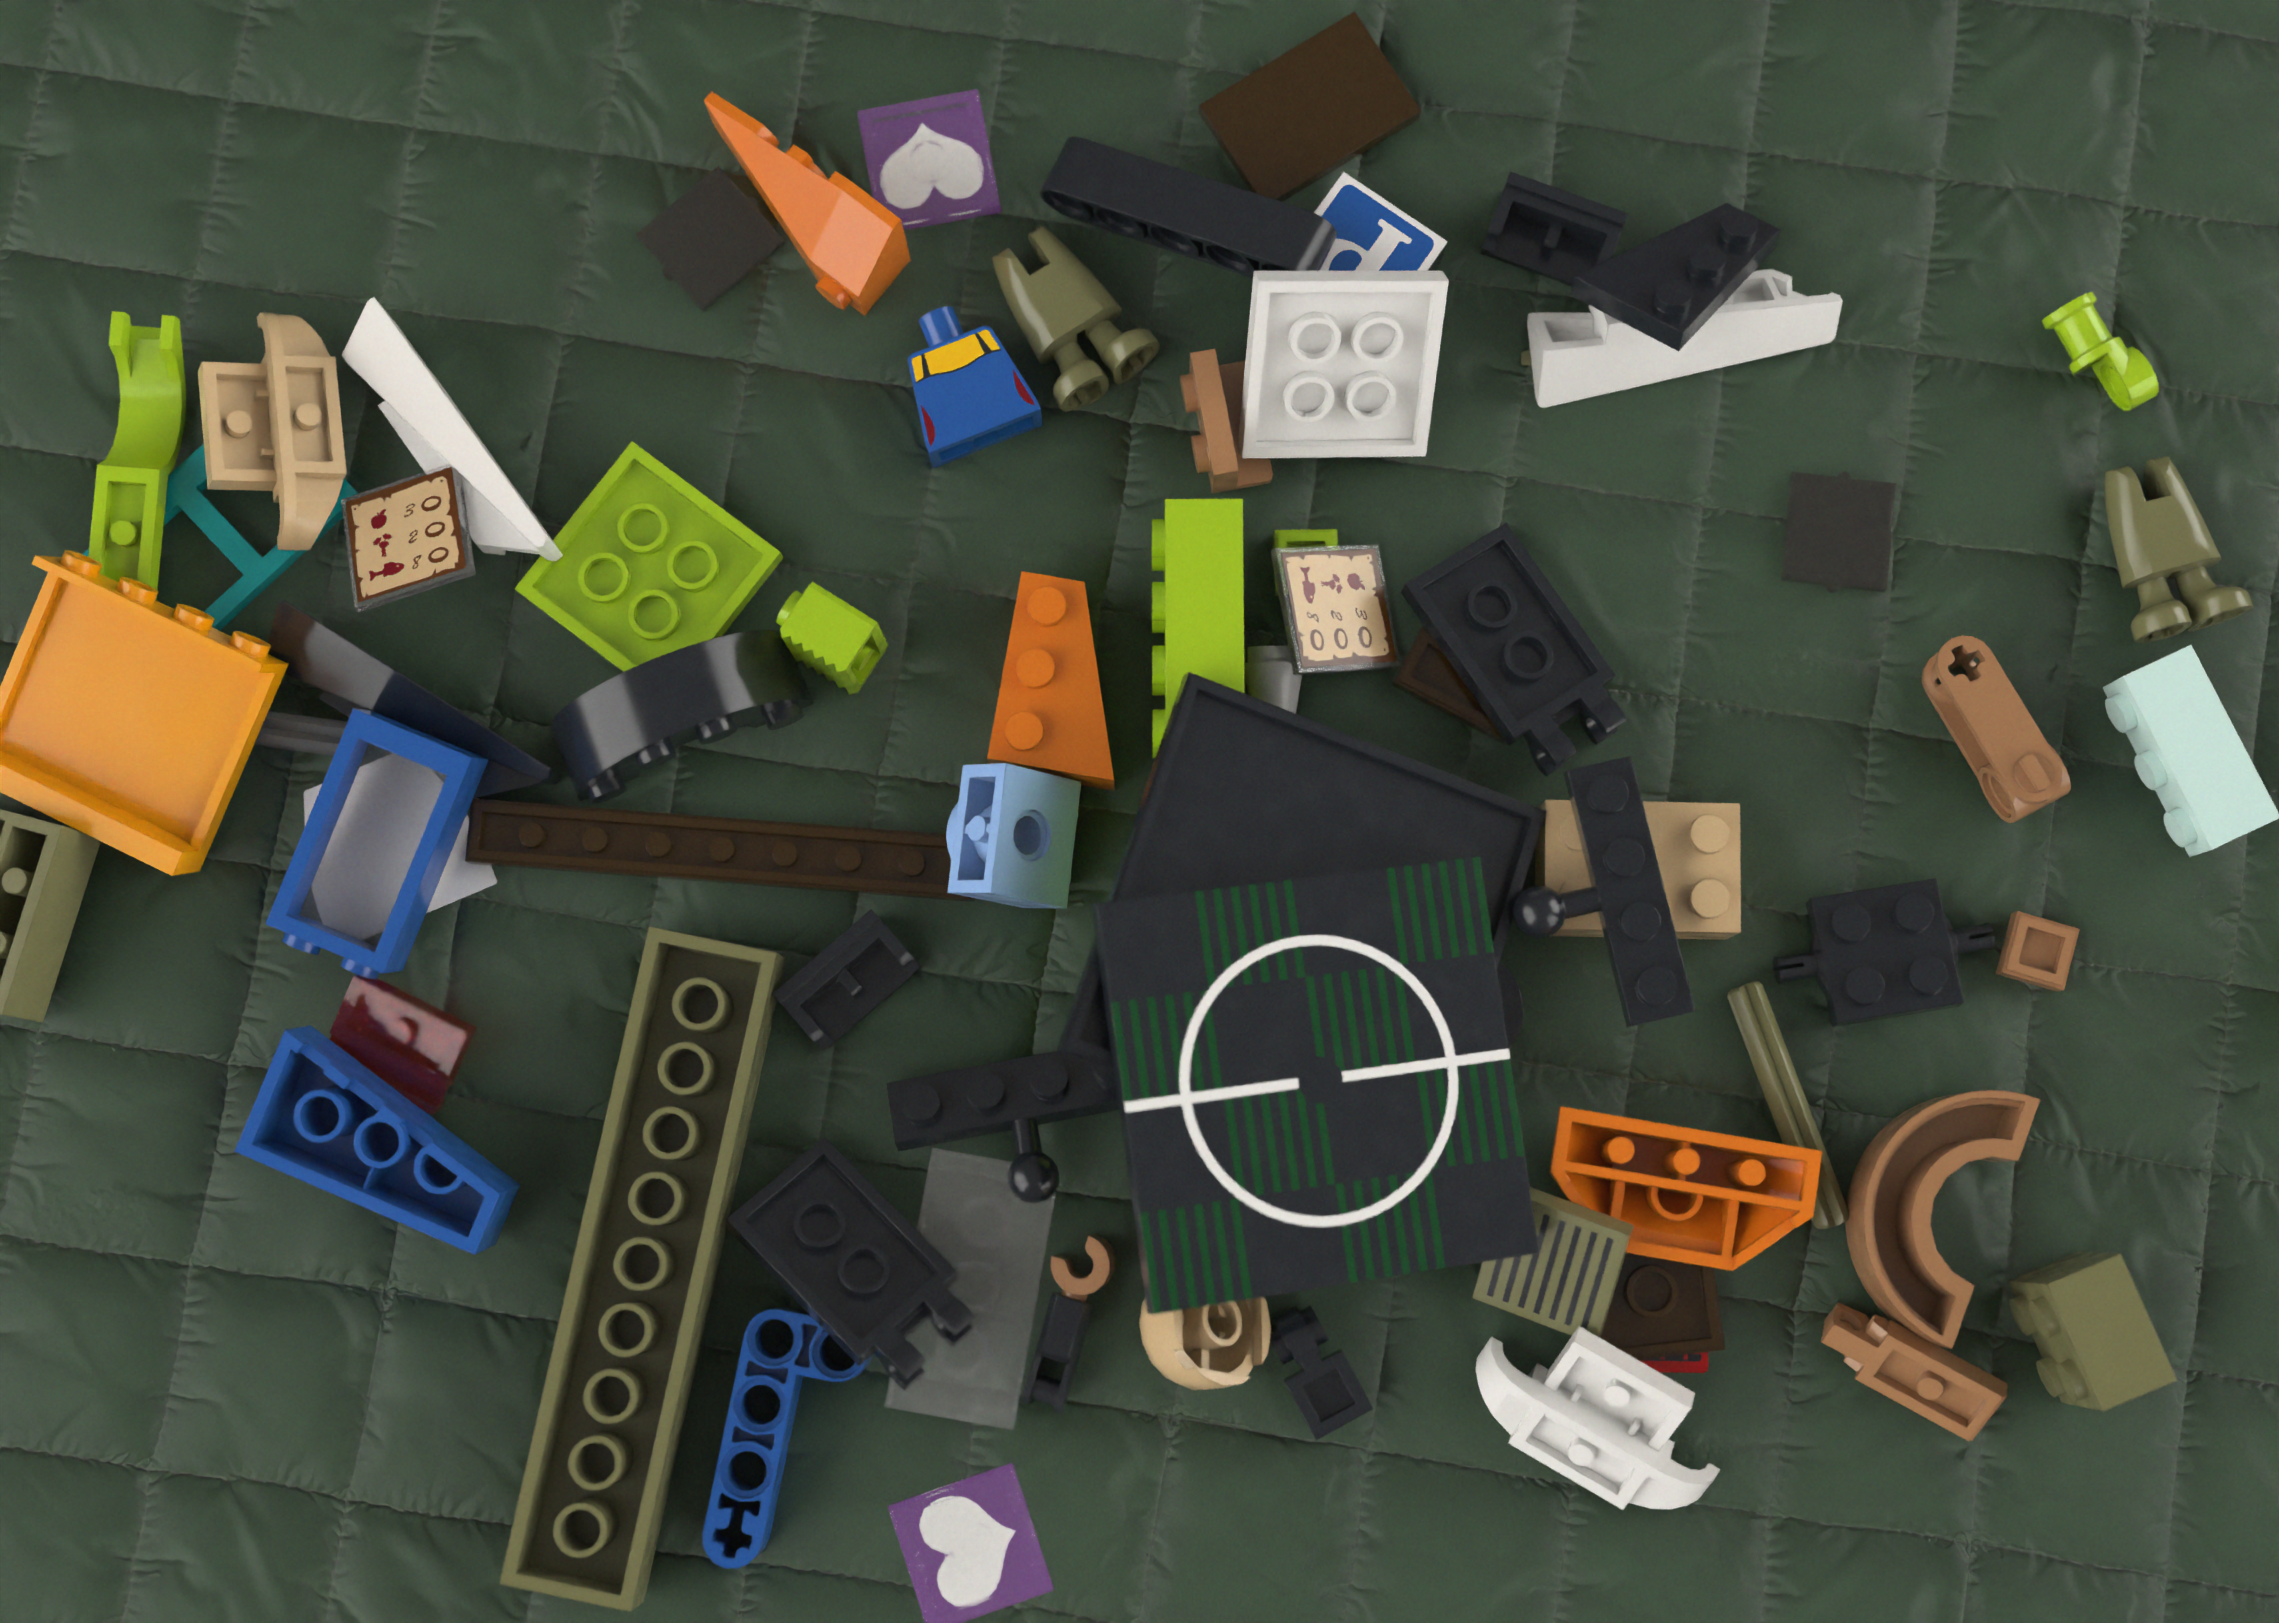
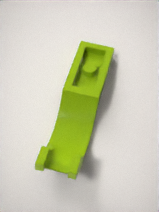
(144, 451)

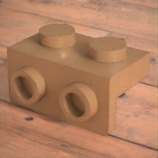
(1216, 397)

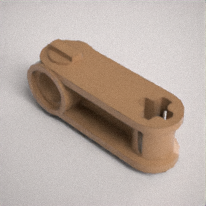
(1994, 730)

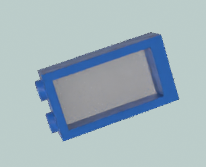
(376, 844)

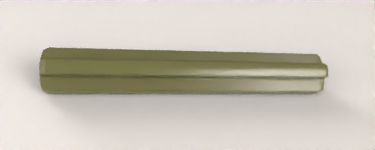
(1785, 1094)

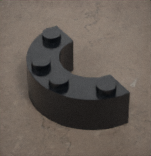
(673, 700)

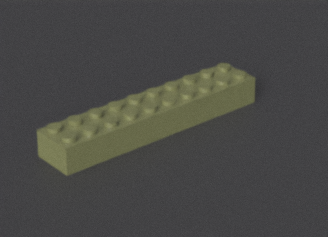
(643, 1271)

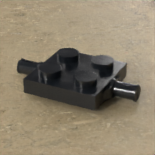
(1884, 952)

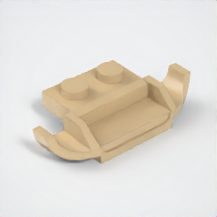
(278, 427)

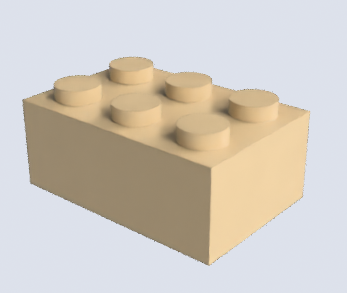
(1695, 855)

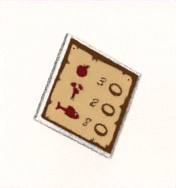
(407, 537)
(1335, 608)

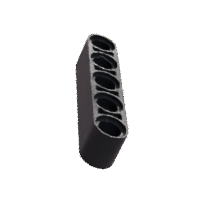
(1184, 211)

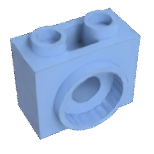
(1013, 836)

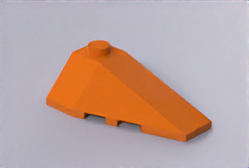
(834, 224)

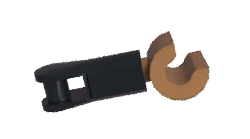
(1067, 1322)

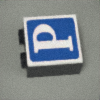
(1375, 233)

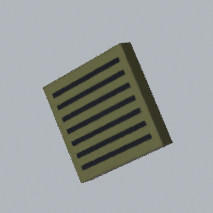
(1572, 1274)

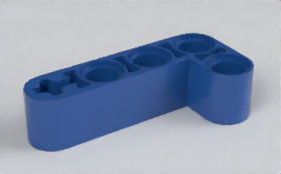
(765, 1438)

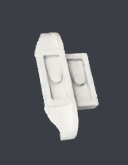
(1596, 1421)

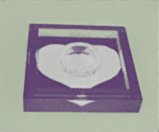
(930, 159)
(971, 1546)

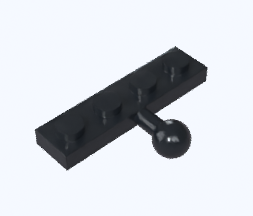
(1624, 892)
(999, 1099)

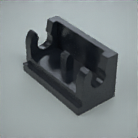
(1551, 230)
(847, 980)

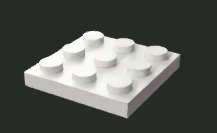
(1341, 363)

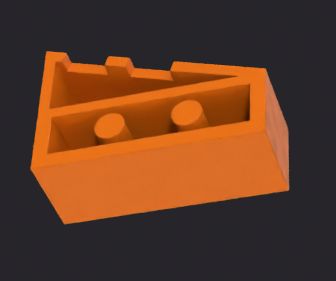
(1050, 687)

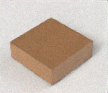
(2037, 951)

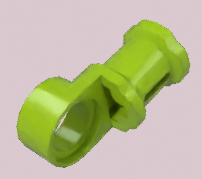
(2120, 369)

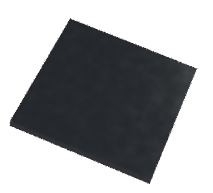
(1280, 797)

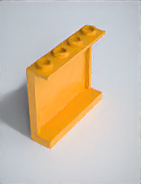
(130, 714)

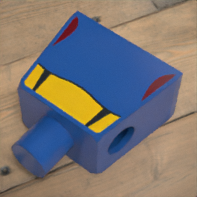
(967, 389)

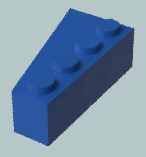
(368, 1143)

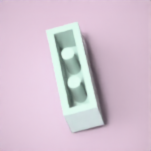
(2189, 752)

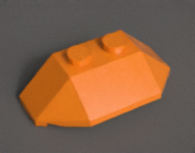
(1684, 1188)

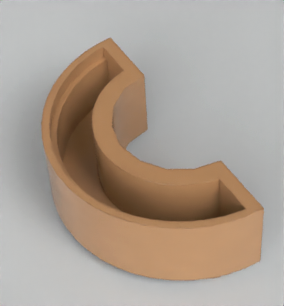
(1895, 1196)

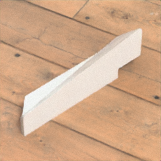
(1598, 355)
(442, 436)

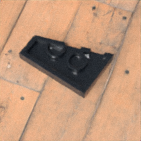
(1680, 276)

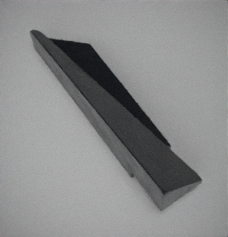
(364, 682)

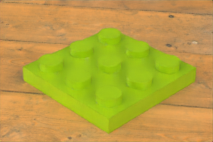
(648, 565)

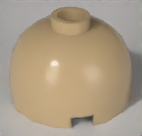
(1208, 1343)

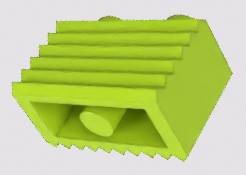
(831, 636)

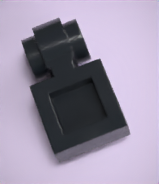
(1325, 1387)

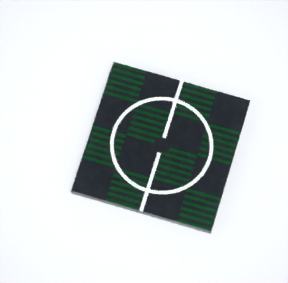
(1313, 1082)

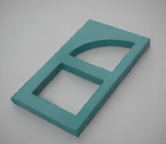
(258, 572)

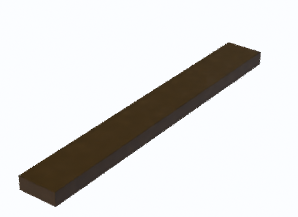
(709, 849)

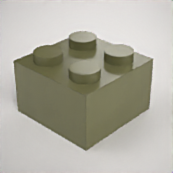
(2090, 1331)

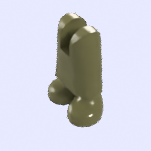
(1067, 301)
(2161, 542)

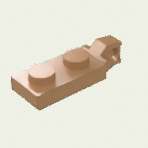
(1914, 1371)

